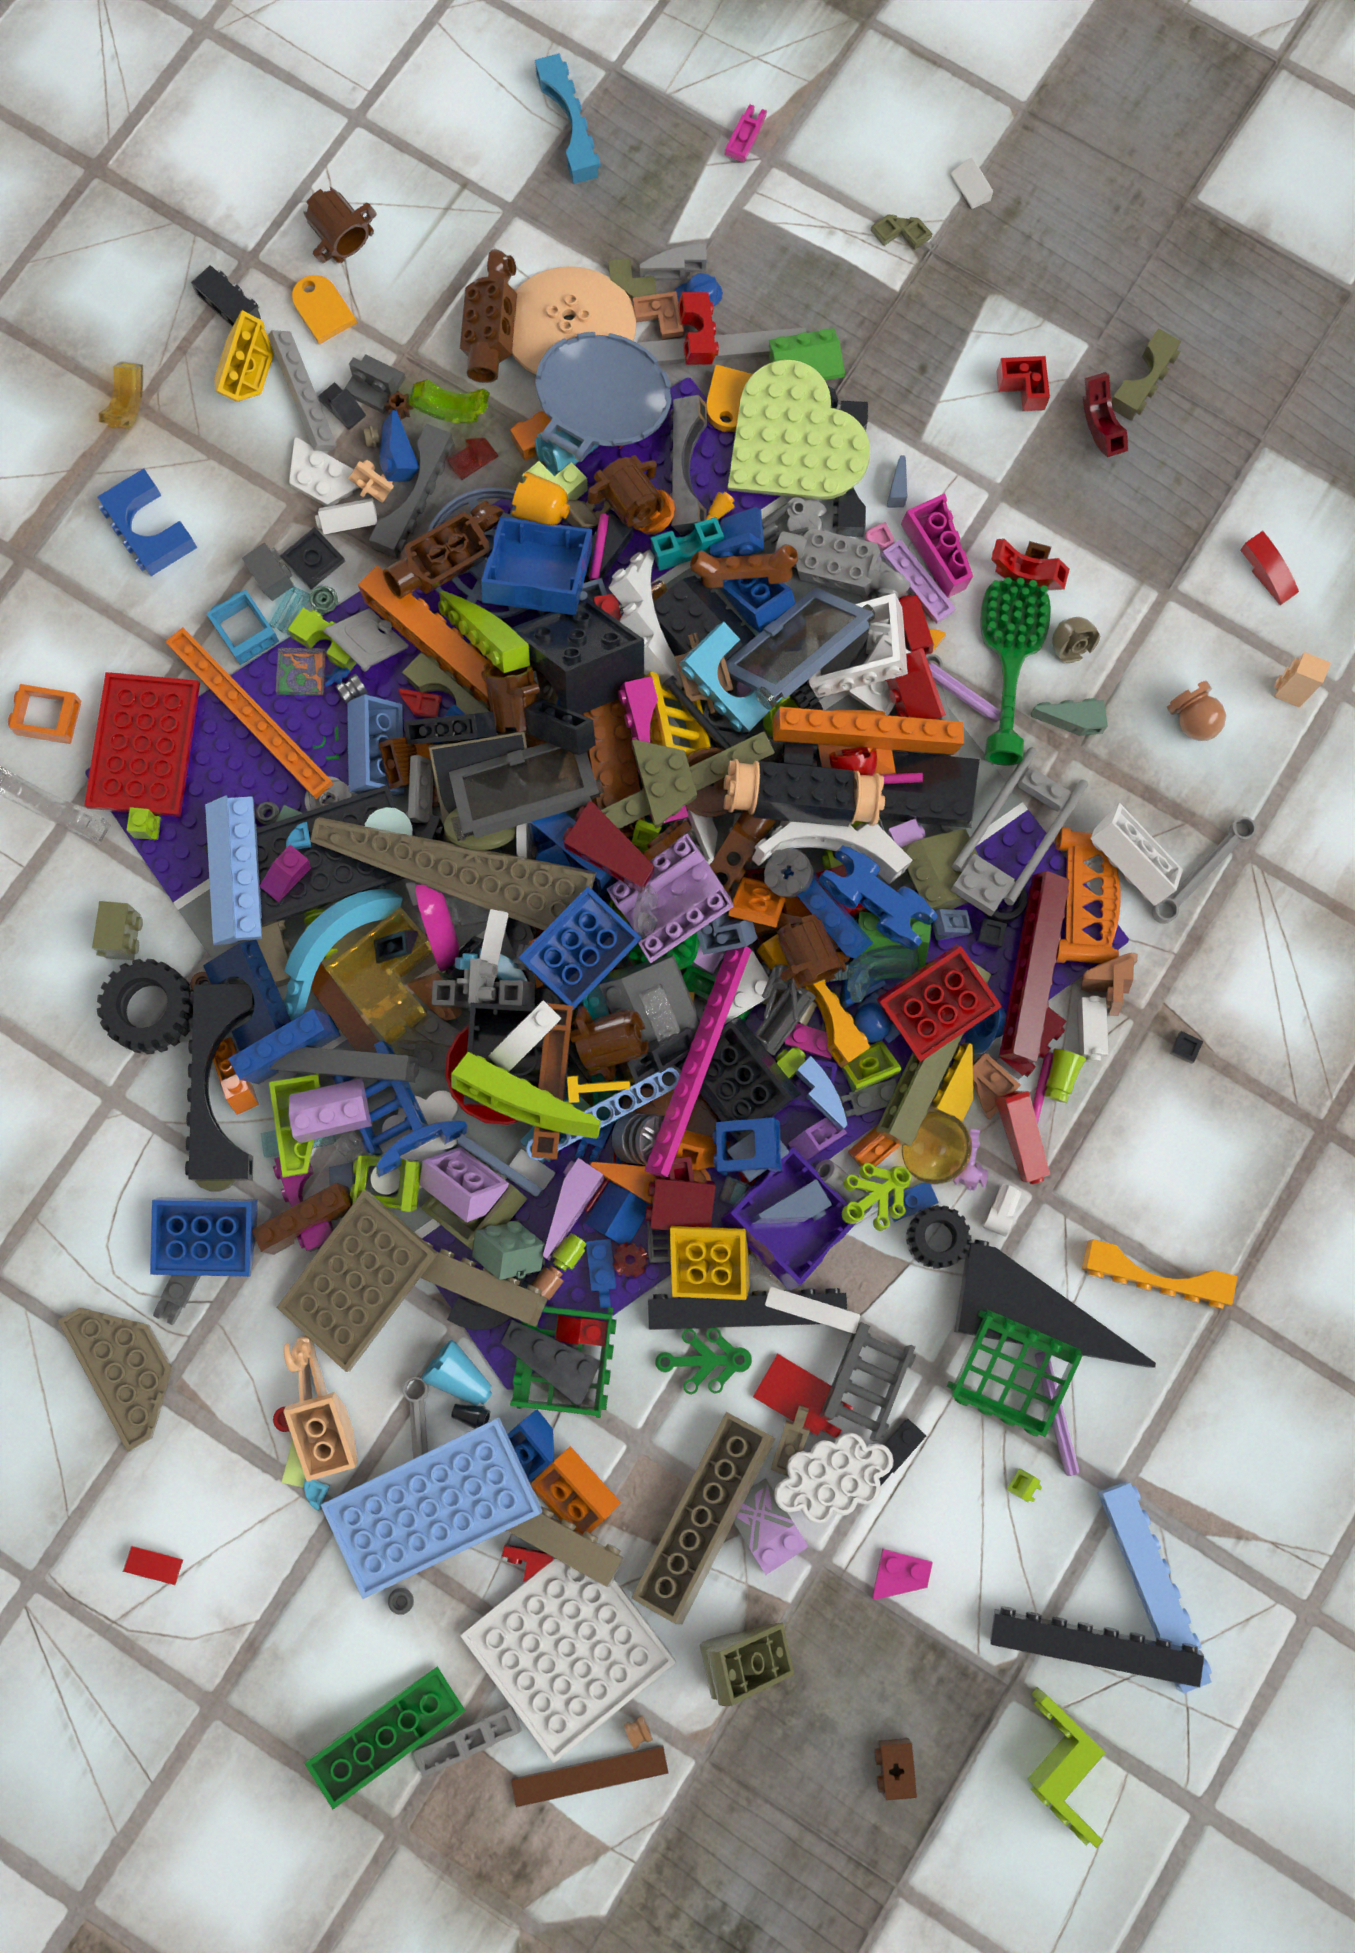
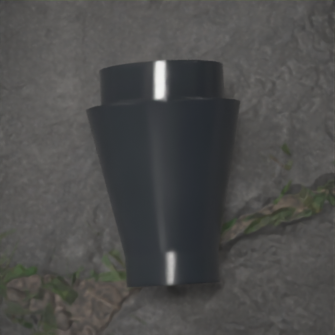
(471, 1415)

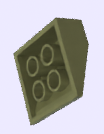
(932, 868)
(499, 1214)

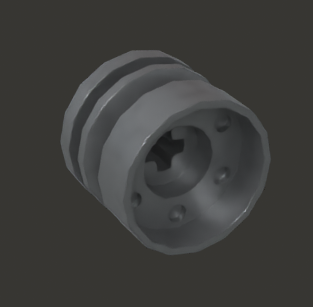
(635, 1136)

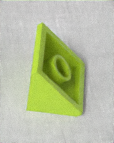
(871, 1067)

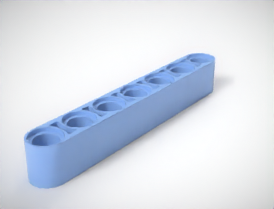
(616, 1111)

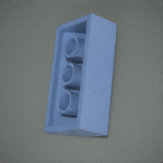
(370, 723)

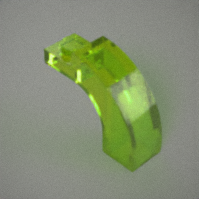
(448, 405)

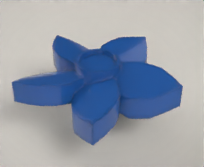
(336, 676)

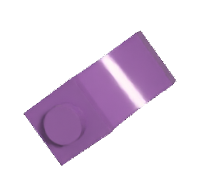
(816, 1138)

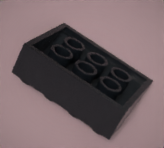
(941, 799)
(744, 1079)

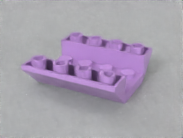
(687, 897)

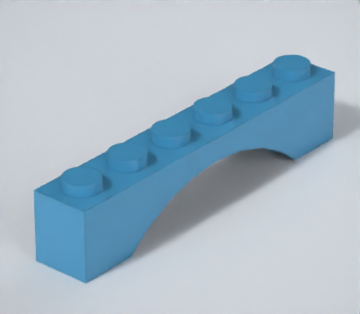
(554, 83)

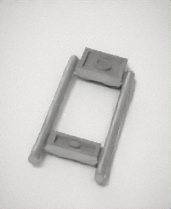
(984, 883)

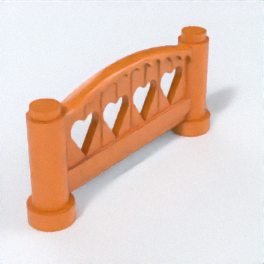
(1077, 944)

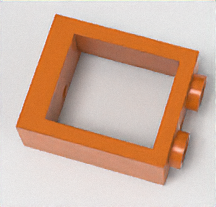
(67, 718)

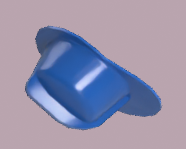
(702, 283)
(986, 1031)

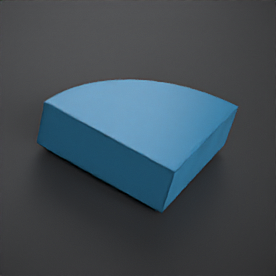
(299, 837)

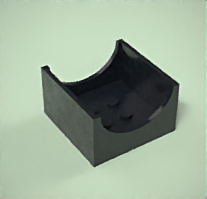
(584, 655)

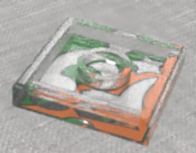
(300, 671)

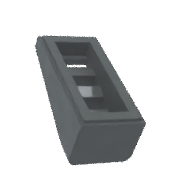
(661, 1258)

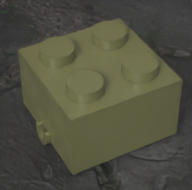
(117, 931)

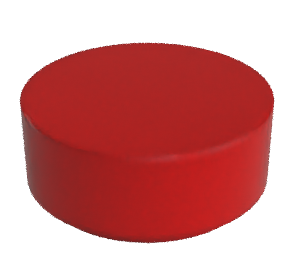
(280, 1421)

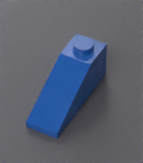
(396, 453)

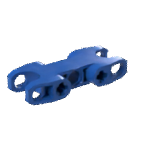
(879, 898)

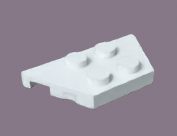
(319, 475)

